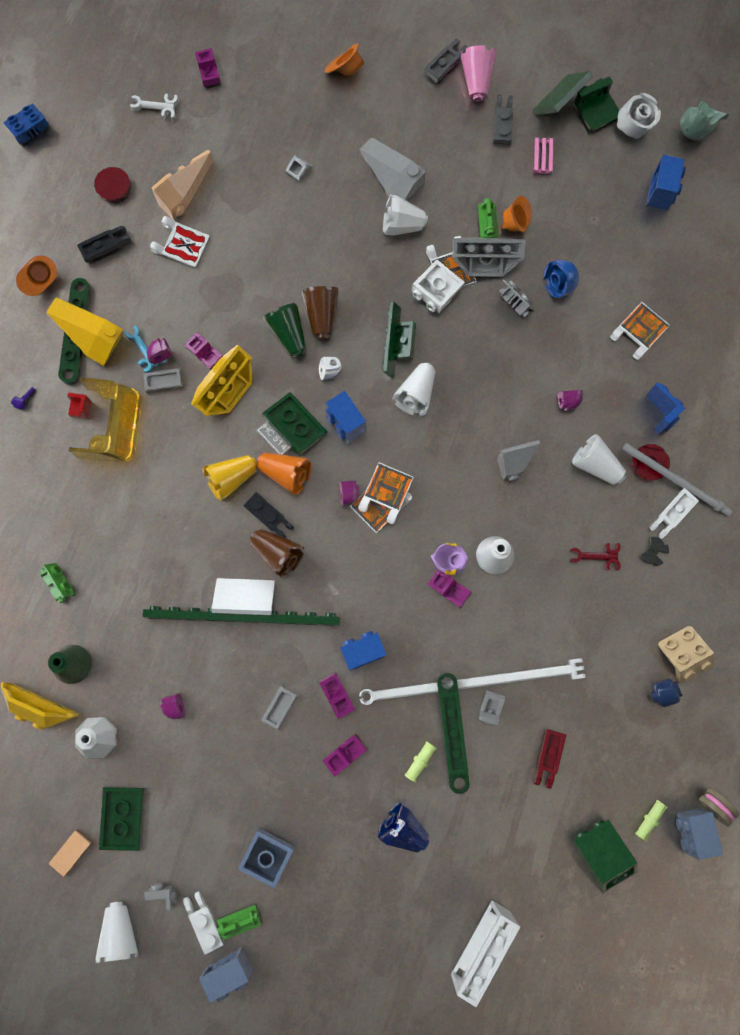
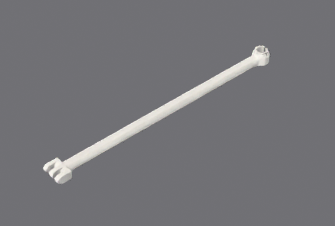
(570, 669)

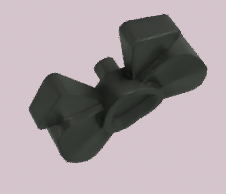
(653, 549)

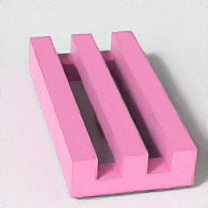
(543, 142)

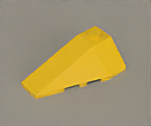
(88, 331)

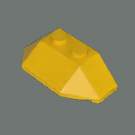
(224, 383)
(35, 708)

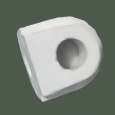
(329, 367)

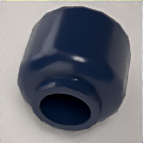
(666, 693)

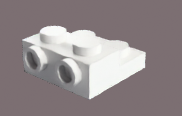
(437, 286)

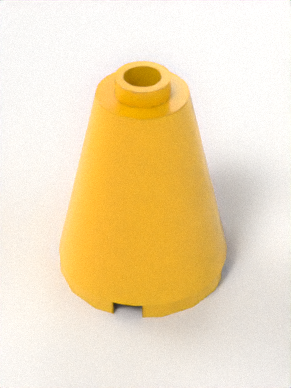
(228, 475)

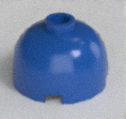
(561, 278)

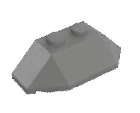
(488, 255)

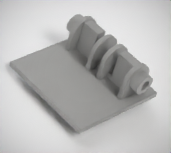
(523, 304)

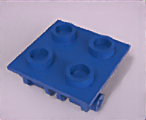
(24, 121)

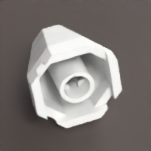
(402, 217)
(95, 737)

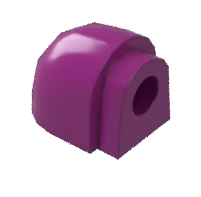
(158, 351)
(570, 399)
(348, 492)
(173, 706)

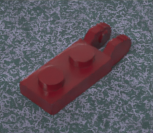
(550, 756)

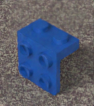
(667, 404)

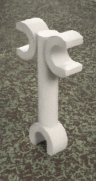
(167, 107)

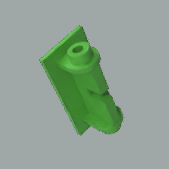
(488, 219)
(53, 575)
(238, 922)

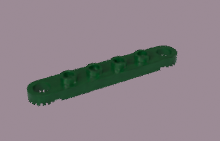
(71, 353)
(453, 733)

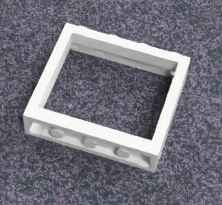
(484, 953)

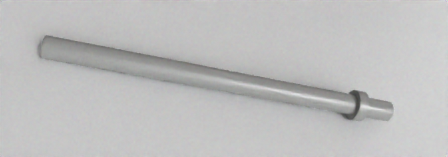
(718, 505)

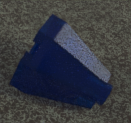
(403, 830)

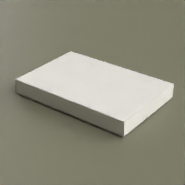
(243, 596)

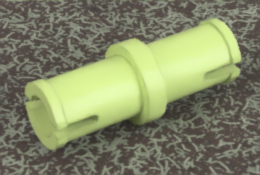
(420, 761)
(651, 820)

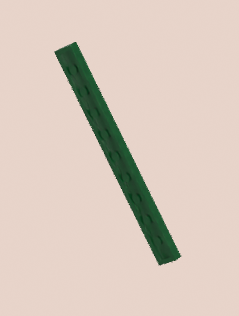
(195, 614)

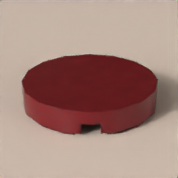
(112, 184)
(657, 454)

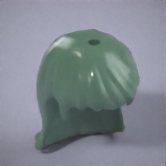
(700, 121)

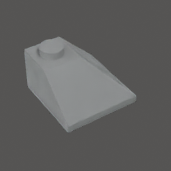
(516, 459)

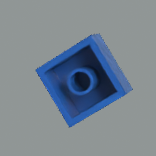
(666, 182)
(345, 416)
(363, 651)

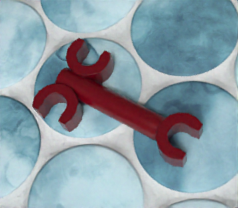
(611, 556)

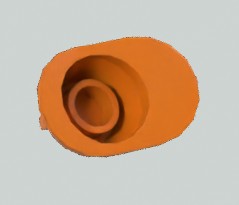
(347, 63)
(517, 215)
(36, 275)

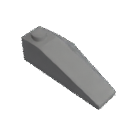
(393, 170)

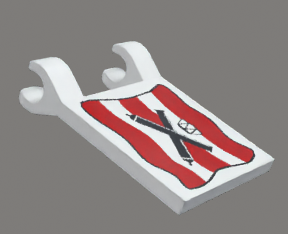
(183, 243)

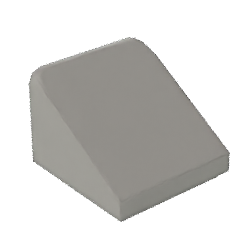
(298, 167)

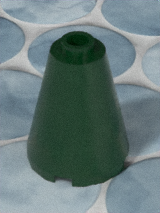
(287, 328)
(70, 664)

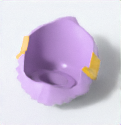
(450, 558)

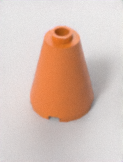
(285, 470)

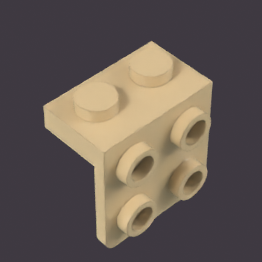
(687, 653)

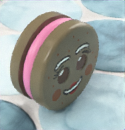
(720, 806)

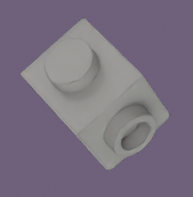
(491, 708)
(157, 891)

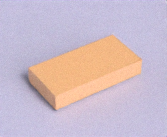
(70, 853)

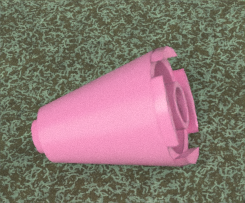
(478, 70)

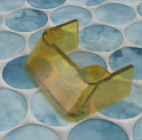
(122, 425)

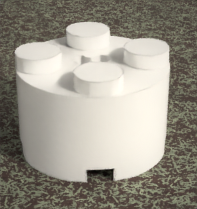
(638, 115)

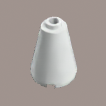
(416, 391)
(599, 461)
(495, 555)
(116, 935)

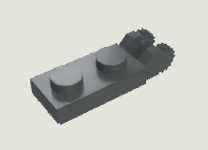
(444, 61)
(503, 121)

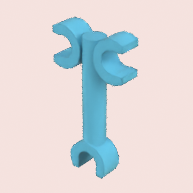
(141, 345)

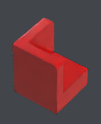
(79, 405)

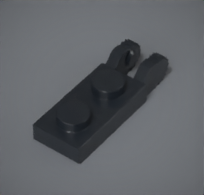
(103, 243)
(267, 514)

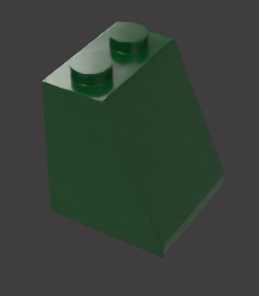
(605, 855)

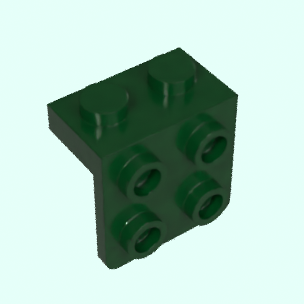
(597, 104)

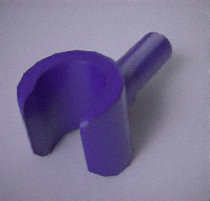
(20, 403)

